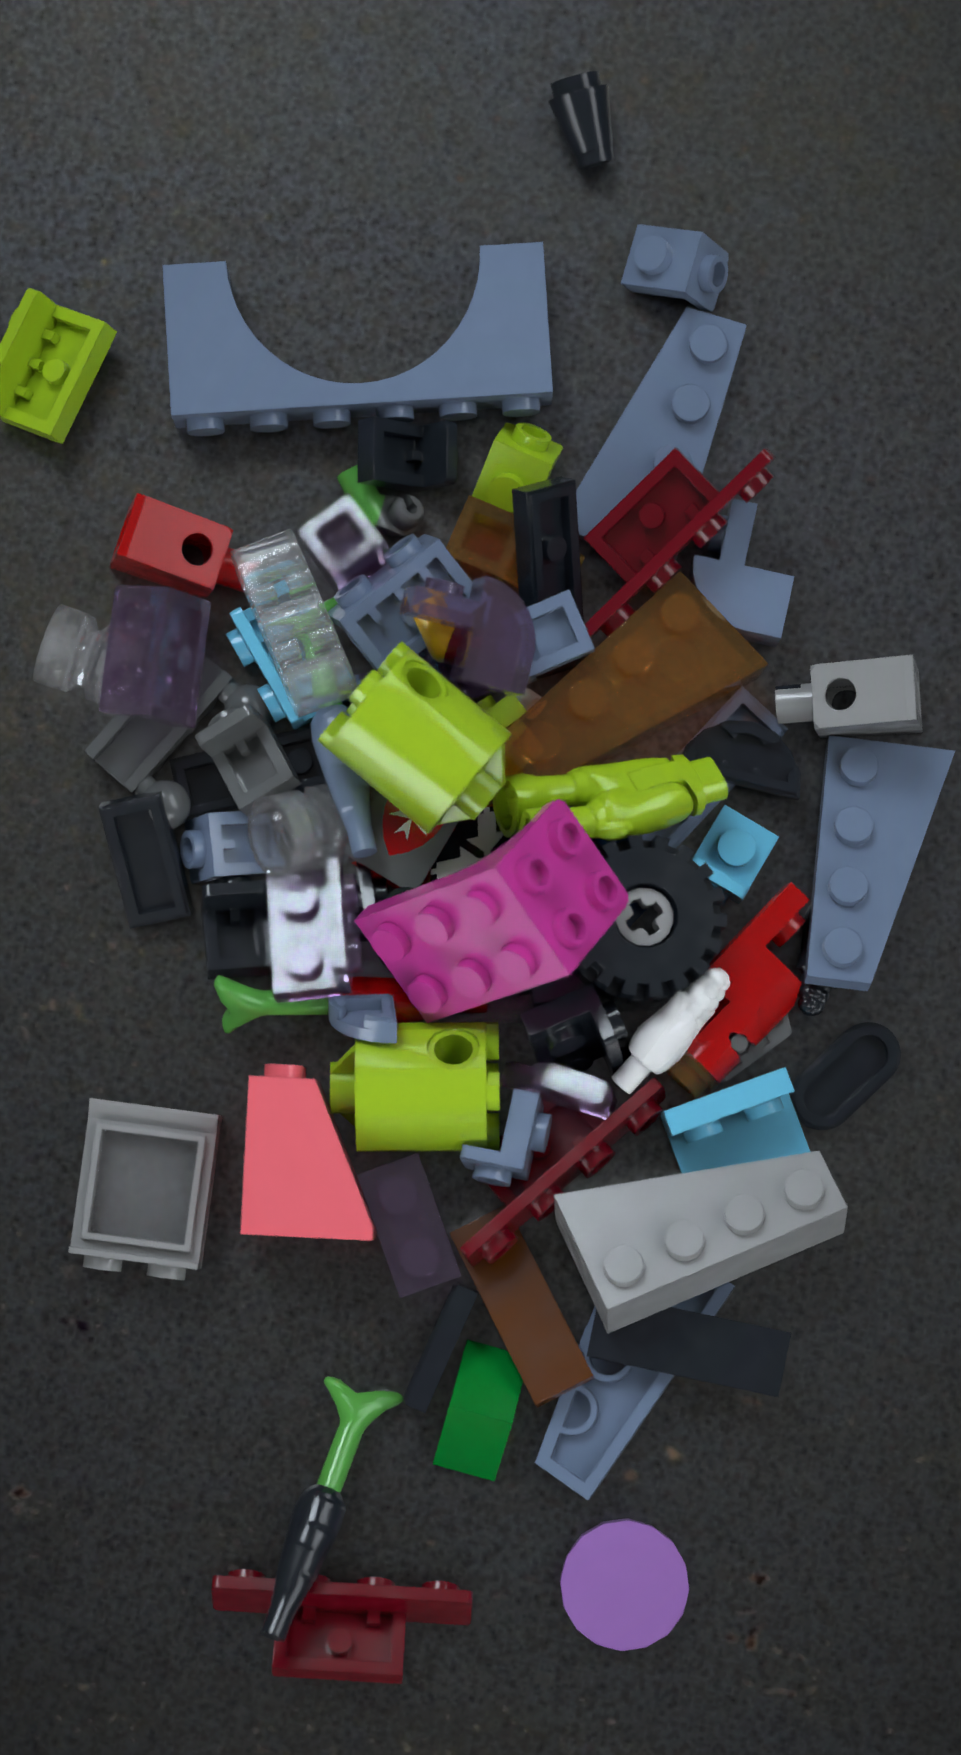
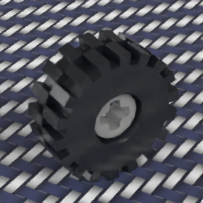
(686, 927)

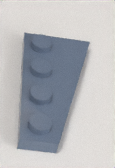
(670, 410)
(868, 840)
(604, 1414)

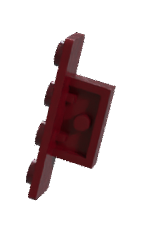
(659, 521)
(574, 1147)
(346, 1627)

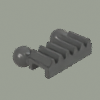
(138, 747)

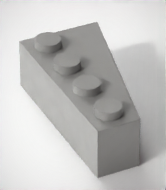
(694, 1231)

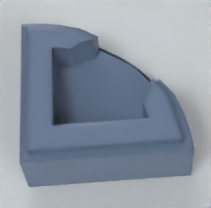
(364, 1017)

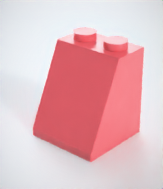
(297, 1163)

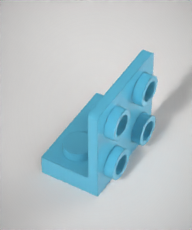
(736, 1125)

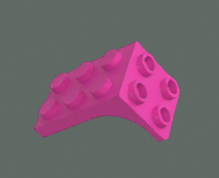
(500, 922)

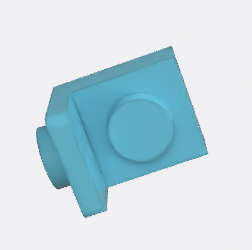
(734, 852)

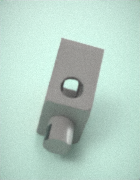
(884, 701)

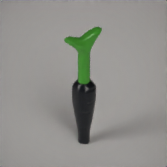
(321, 1507)

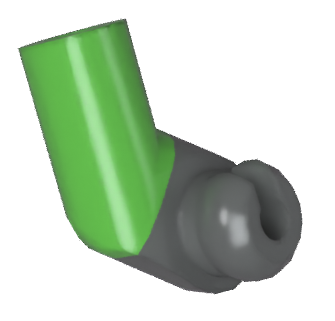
(387, 513)

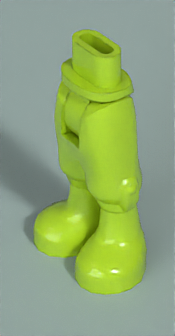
(617, 796)

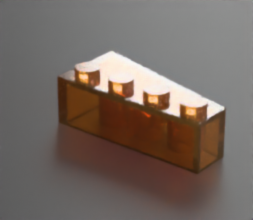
(642, 678)

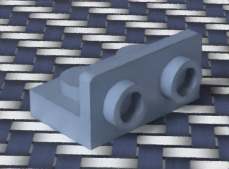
(371, 606)

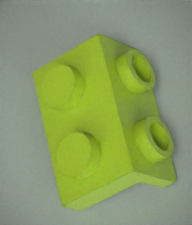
(49, 365)

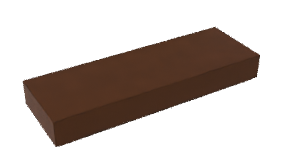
(527, 1317)

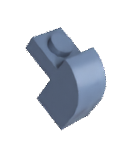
(747, 596)

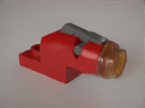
(756, 1004)

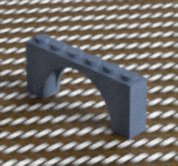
(231, 378)

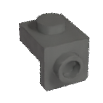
(247, 755)

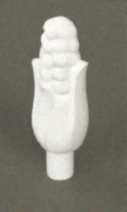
(670, 1031)

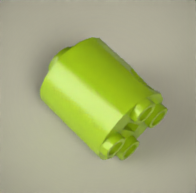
(420, 742)
(423, 1090)

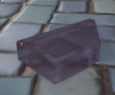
(562, 1087)

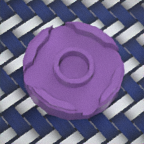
(624, 1584)

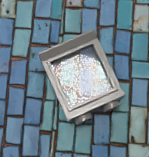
(145, 1187)

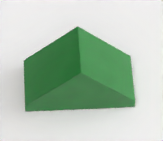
(479, 1412)

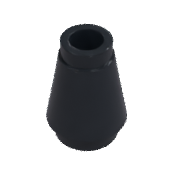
(584, 117)

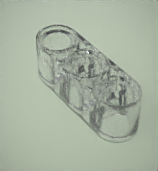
(294, 623)

